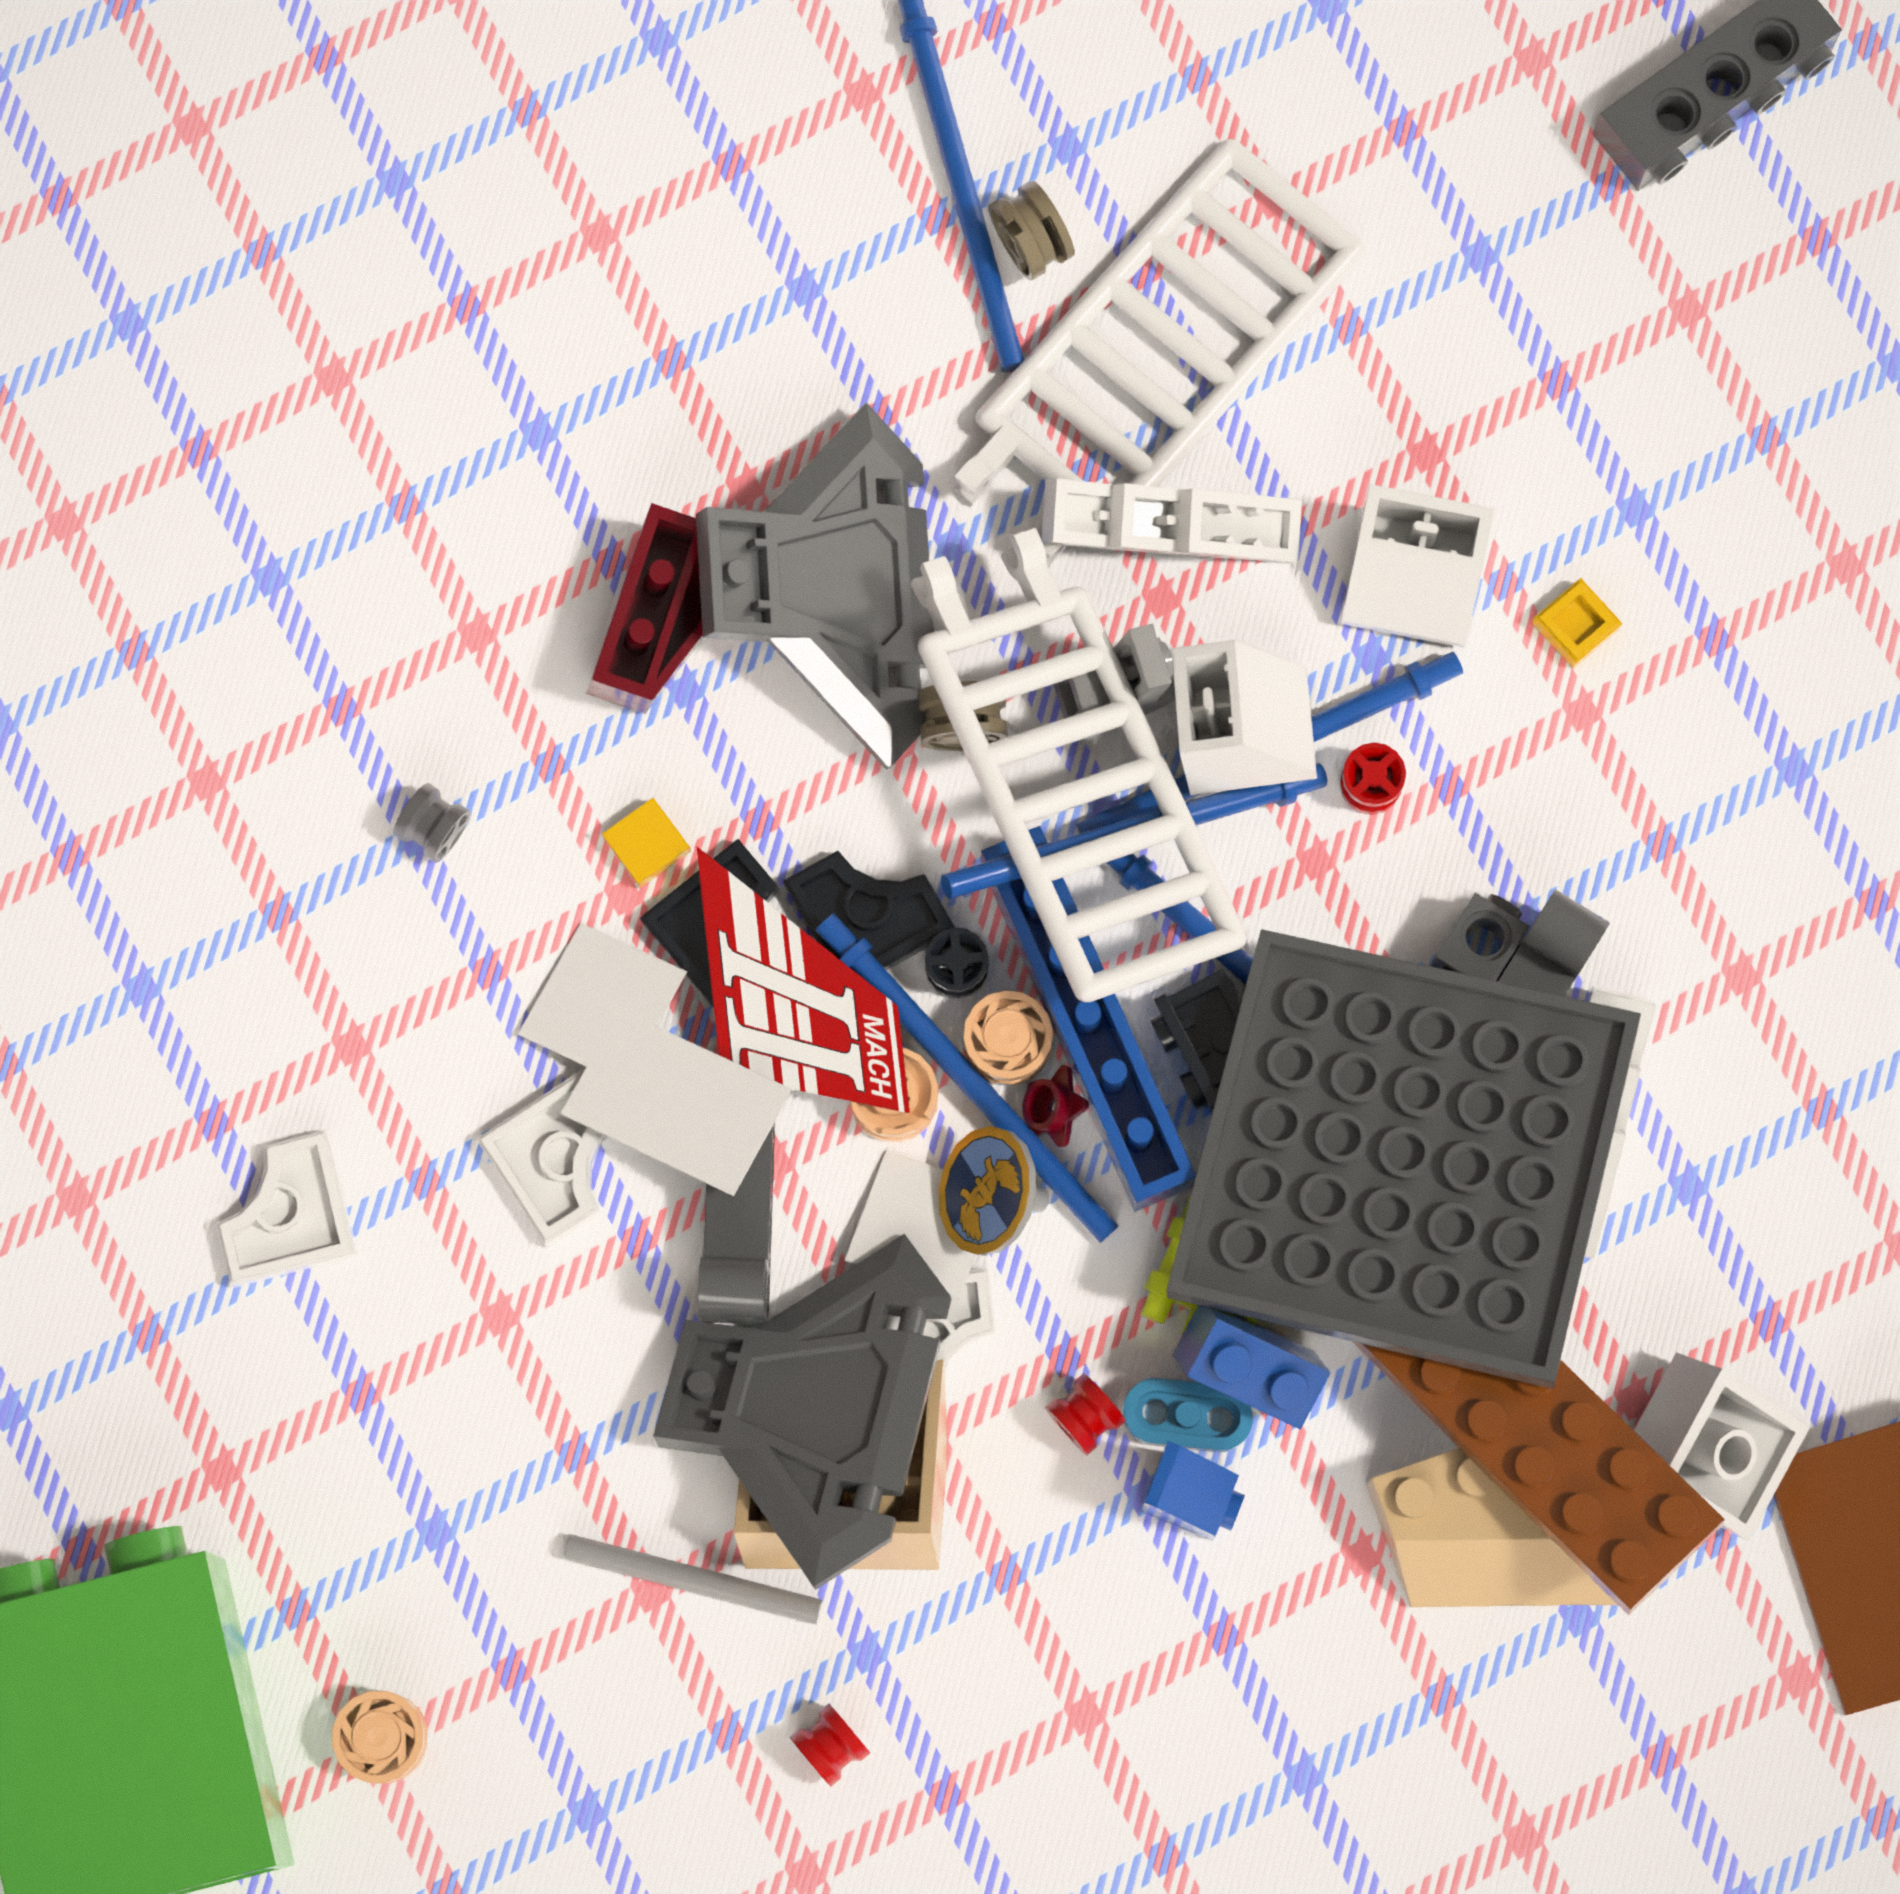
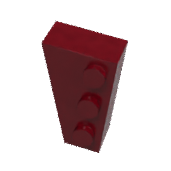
(655, 614)

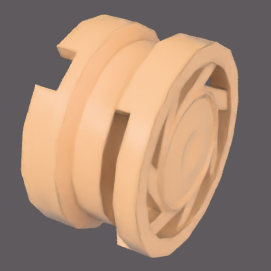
(1008, 1037)
(923, 1101)
(380, 1737)

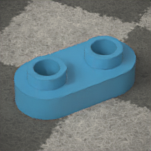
(1186, 1415)

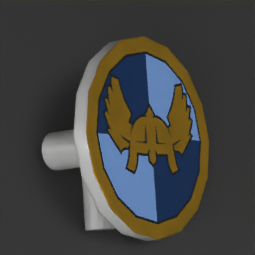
(989, 1191)

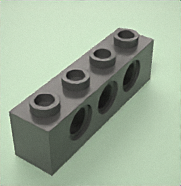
(1650, 152)

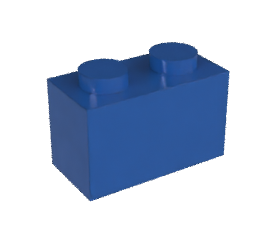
(1251, 1364)

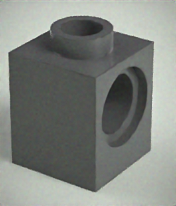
(1492, 914)

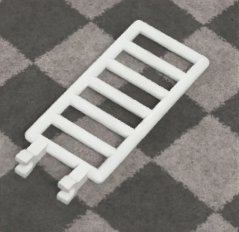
(1113, 285)
(1046, 603)

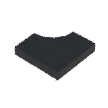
(891, 915)
(679, 917)

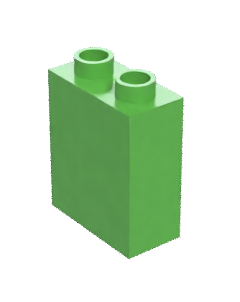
(131, 1729)

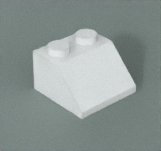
(1721, 1439)

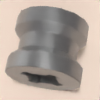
(431, 822)

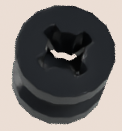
(956, 950)

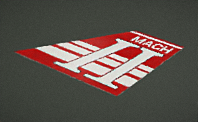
(793, 1004)

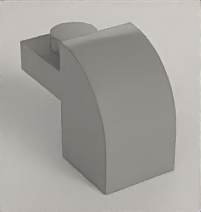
(1147, 668)

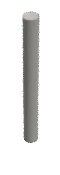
(693, 1579)

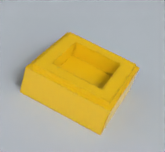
(1577, 623)
(646, 842)

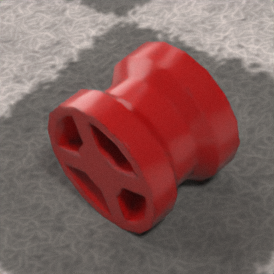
(1380, 768)
(1085, 1414)
(829, 1745)

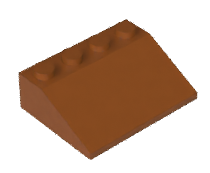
(1845, 1541)

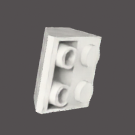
(1417, 565)
(1241, 717)

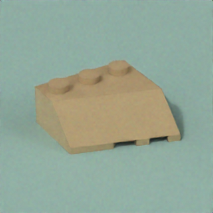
(917, 1512)
(1469, 1543)

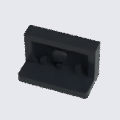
(1201, 1026)

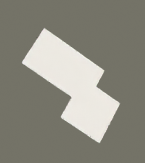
(641, 1079)

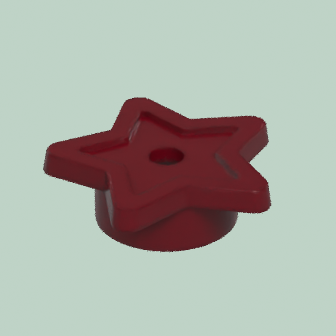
(1039, 1102)

